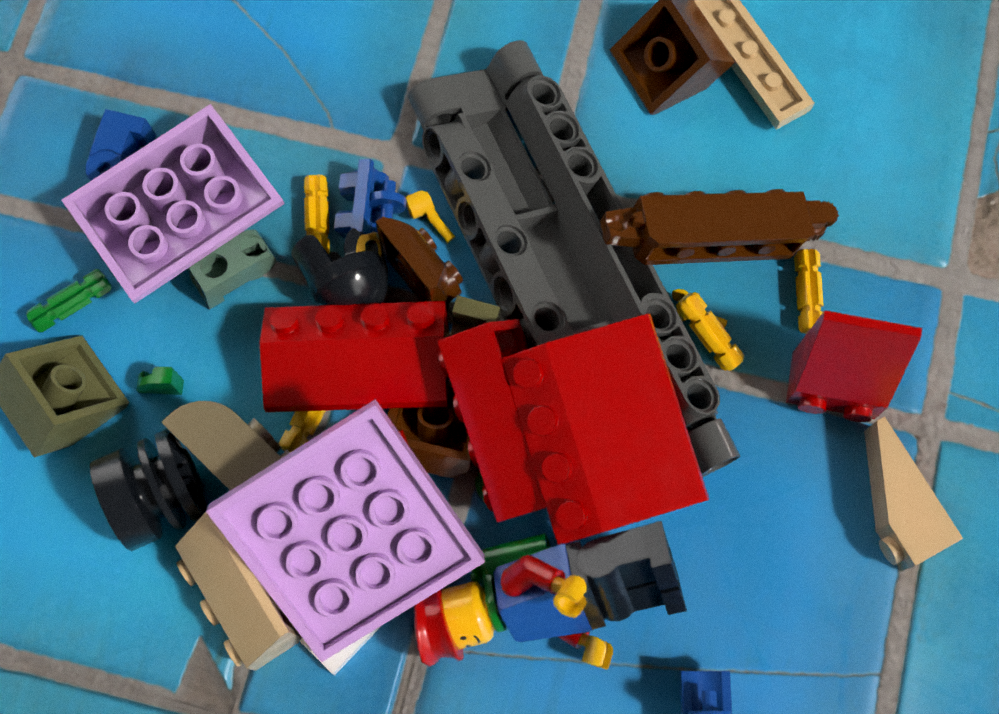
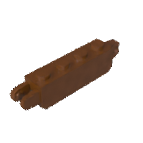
(717, 226)

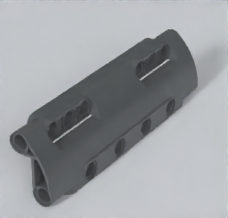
(545, 257)

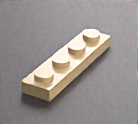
(757, 62)

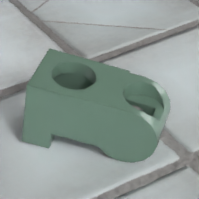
(231, 266)

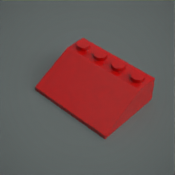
(604, 429)

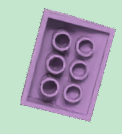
(172, 203)

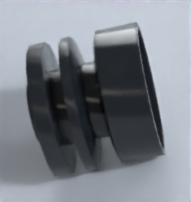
(139, 493)

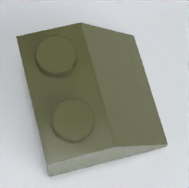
(57, 394)

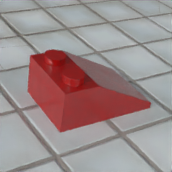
(850, 365)

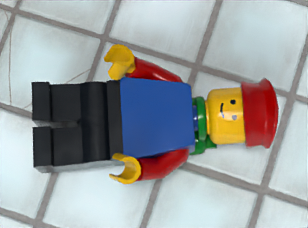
(552, 593)

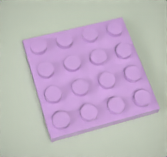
(346, 531)

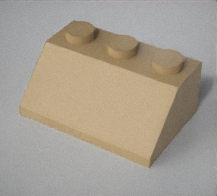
(234, 597)

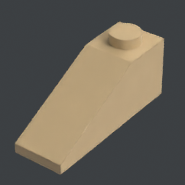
(904, 506)

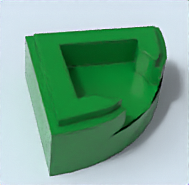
(161, 381)

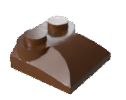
(417, 263)
(435, 437)

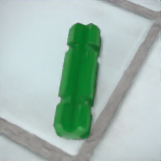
(68, 300)

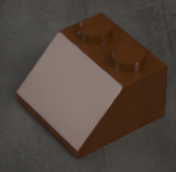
(671, 54)

